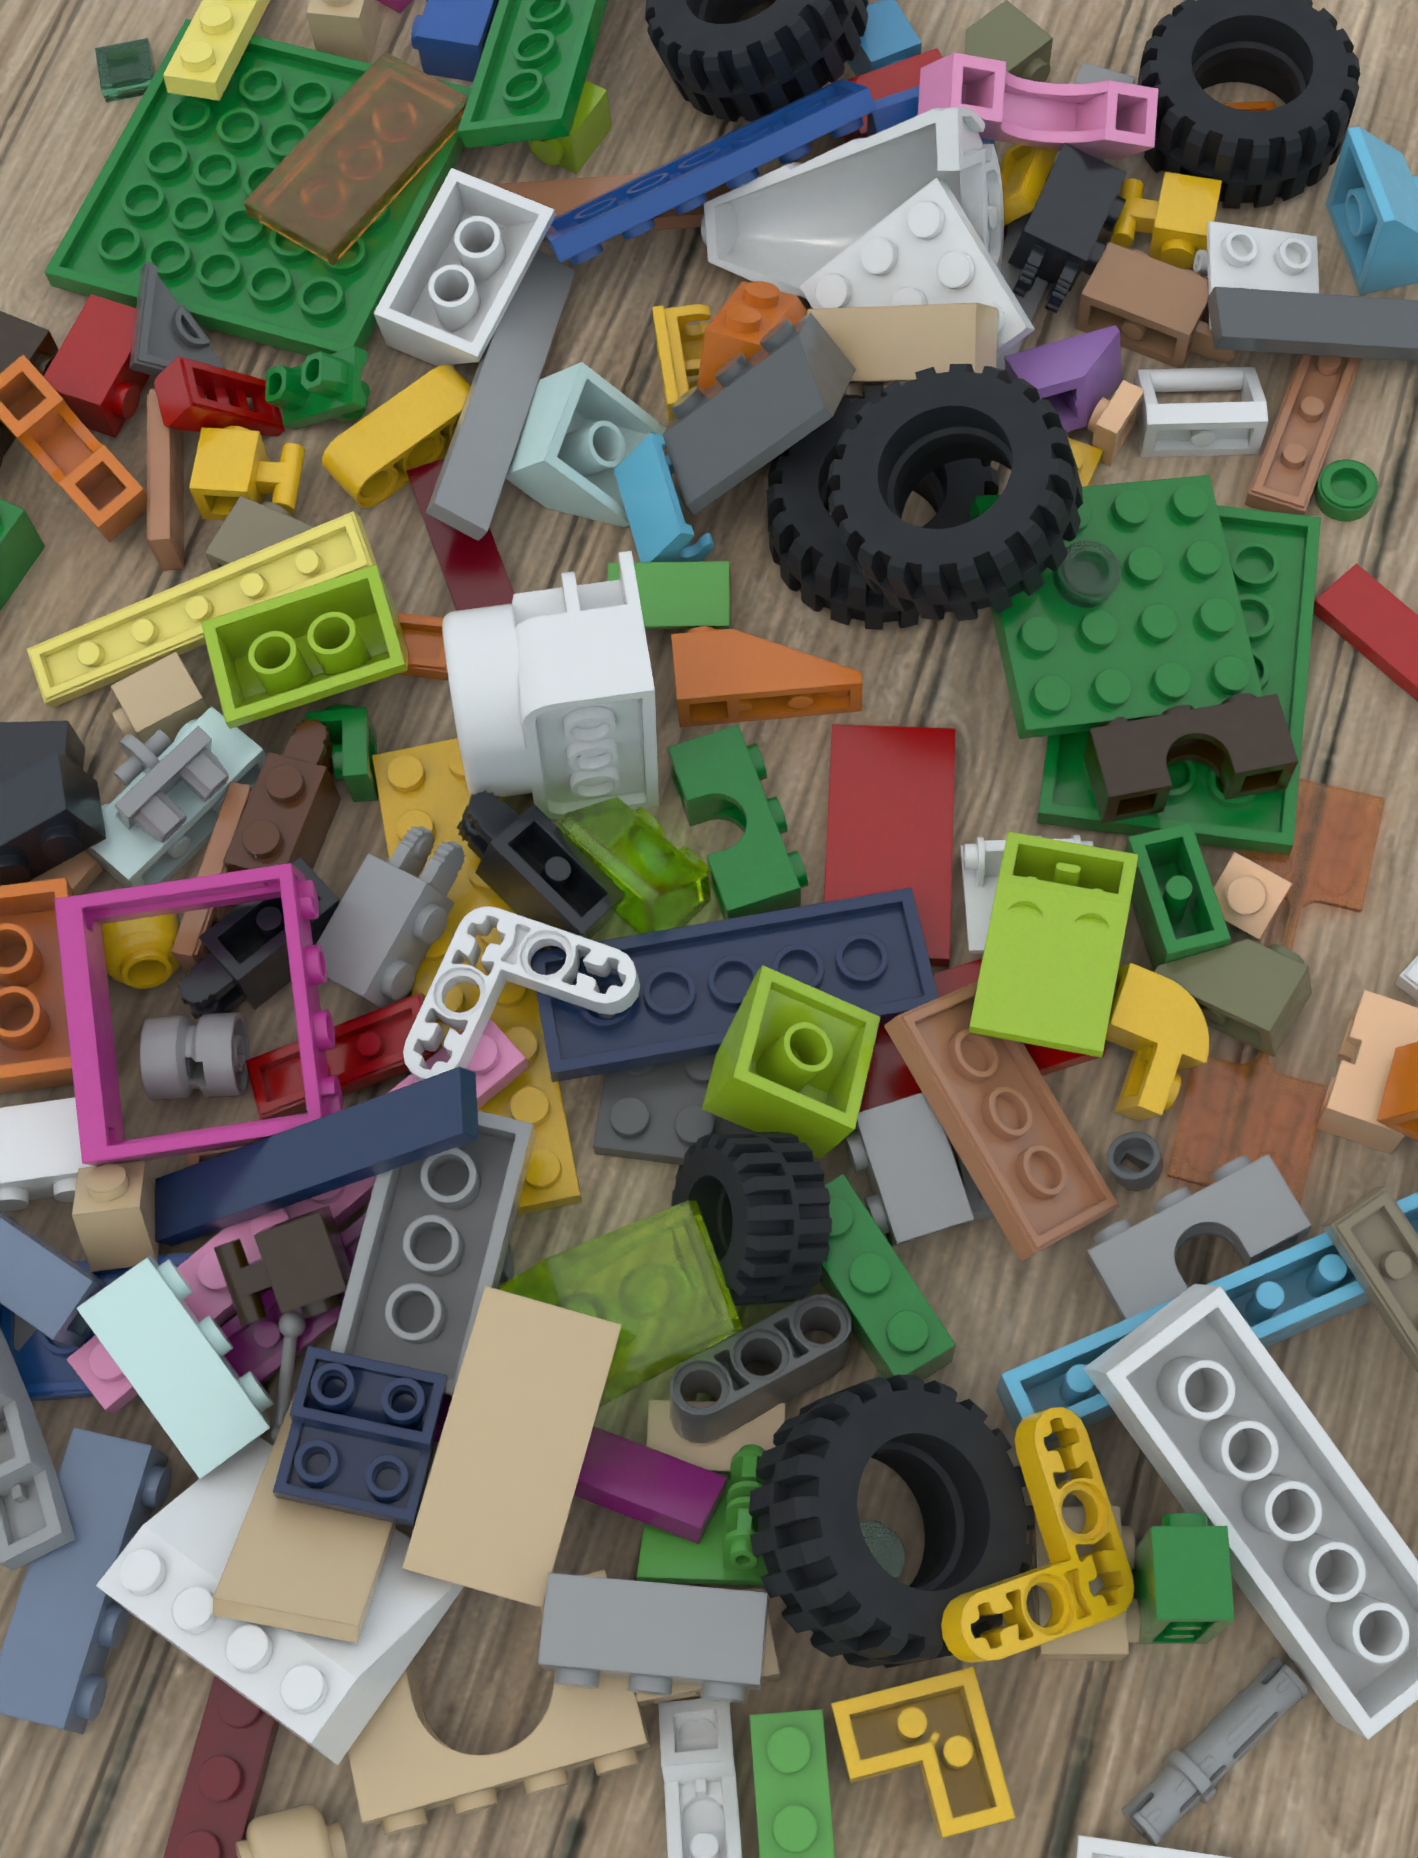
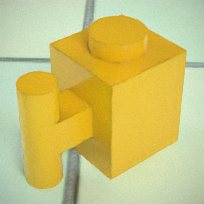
(1175, 221)
(236, 464)

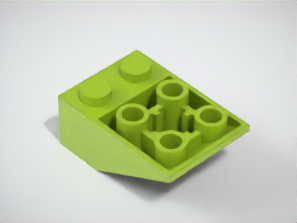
(1054, 944)

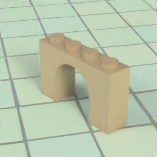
(407, 1769)

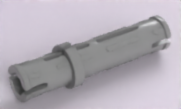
(1204, 1761)

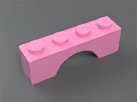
(1096, 117)

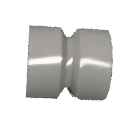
(190, 1056)

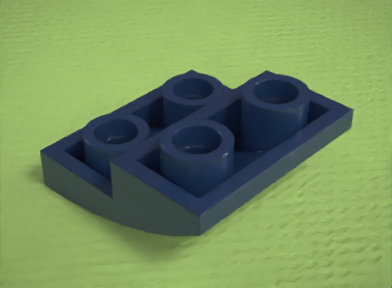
(361, 1436)

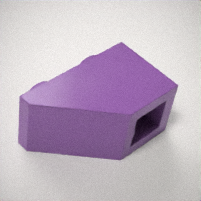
(1072, 373)

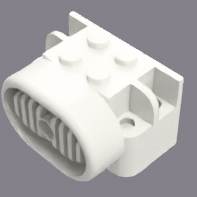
(557, 695)

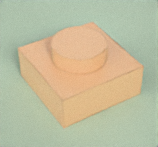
(1115, 420)
(1250, 894)

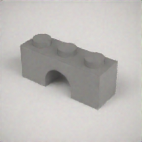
(1244, 1206)

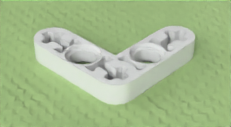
(510, 963)

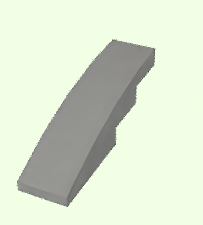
(31, 1498)

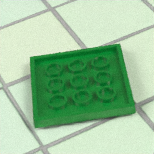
(1160, 638)

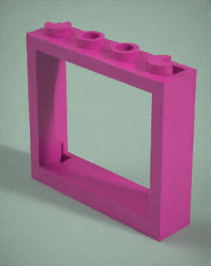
(90, 1017)

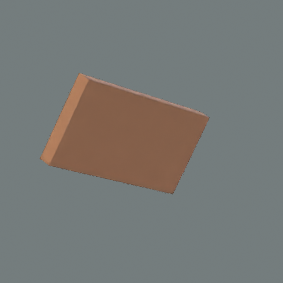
(1002, 1124)

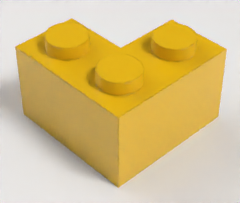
(943, 1731)

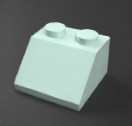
(574, 442)

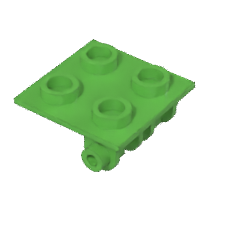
(725, 1548)

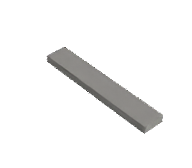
(500, 400)

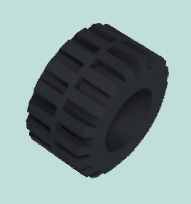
(761, 1211)

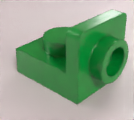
(352, 748)

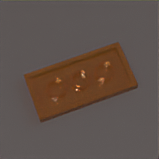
(358, 158)

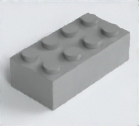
(432, 1247)

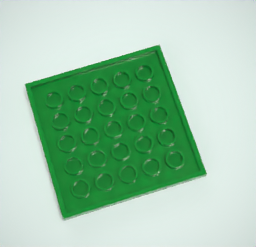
(179, 195)

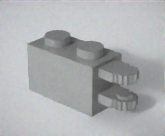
(391, 918)

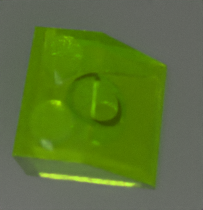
(659, 881)

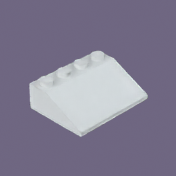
(302, 1680)

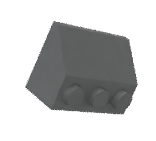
(755, 409)

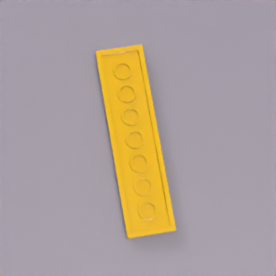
(430, 790)

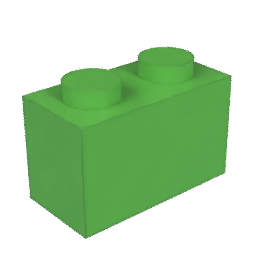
(792, 1785)

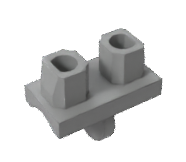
(147, 800)

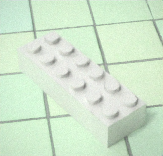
(1298, 1518)

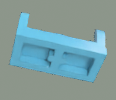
(655, 506)

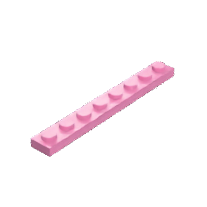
(495, 1066)

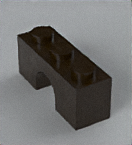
(1239, 740)

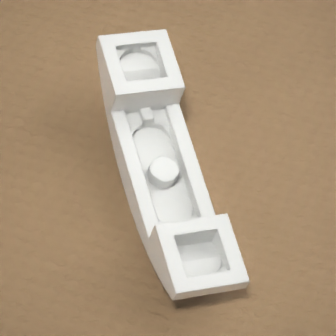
(699, 1779)

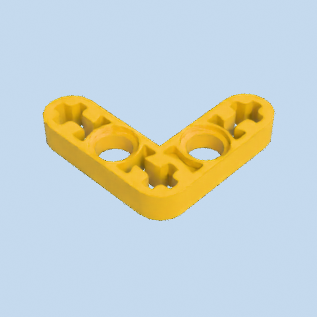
(1067, 1575)

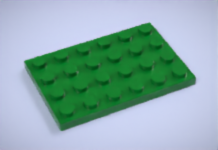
(1275, 580)

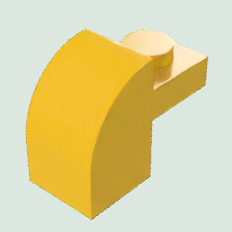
(1165, 1033)

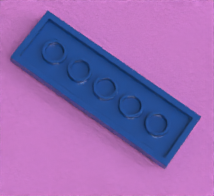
(726, 160)

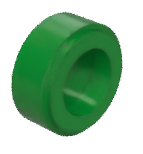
(1346, 490)

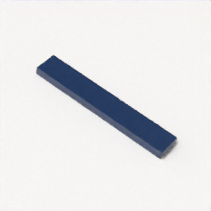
(318, 1157)

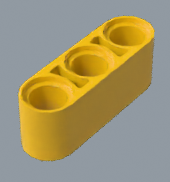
(398, 436)

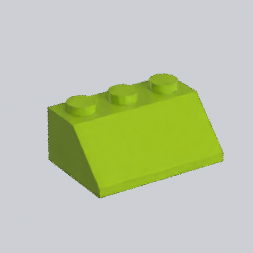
(305, 646)

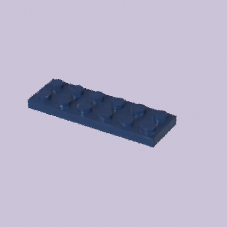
(698, 975)

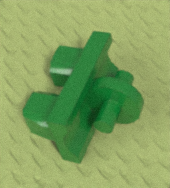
(320, 388)

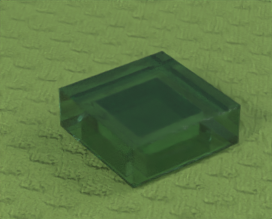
(125, 69)

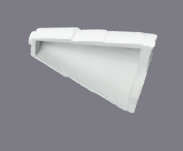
(811, 211)

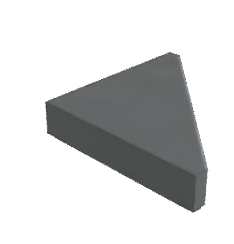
(164, 329)

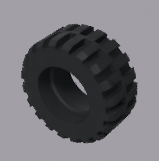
(1260, 43)
(754, 62)
(934, 424)
(807, 539)
(814, 1533)

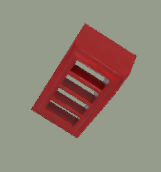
(184, 407)

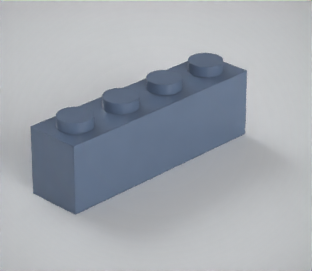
(61, 1617)

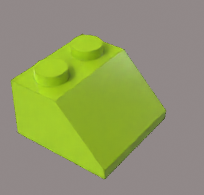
(793, 1062)

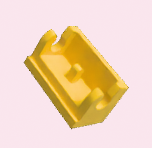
(679, 348)

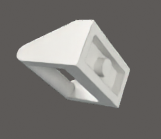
(1201, 427)

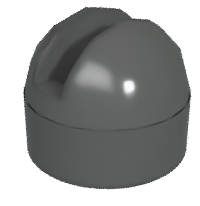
(1140, 1151)

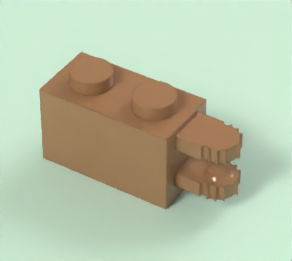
(1152, 304)

